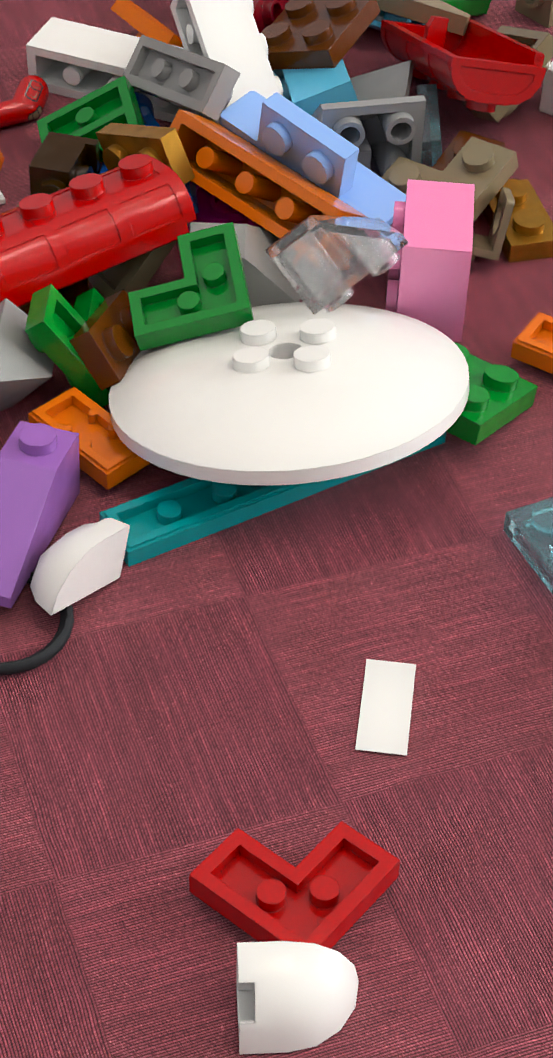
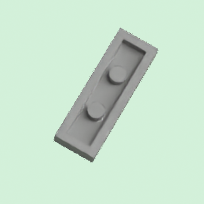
(181, 77)

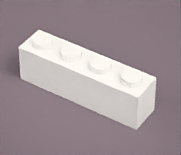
(228, 35)
(83, 58)

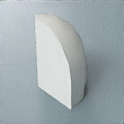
(79, 564)
(291, 995)

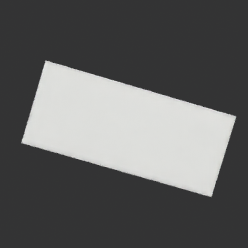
(386, 707)

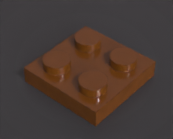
(317, 32)

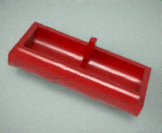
(474, 68)
(91, 226)

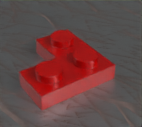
(297, 903)

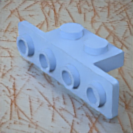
(311, 151)

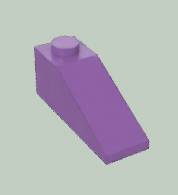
(35, 495)

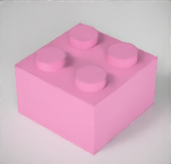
(436, 262)

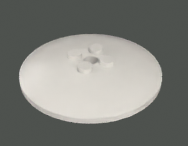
(292, 396)

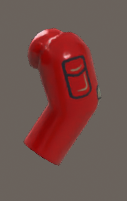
(27, 102)

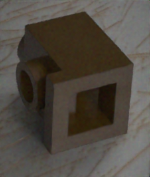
(61, 160)

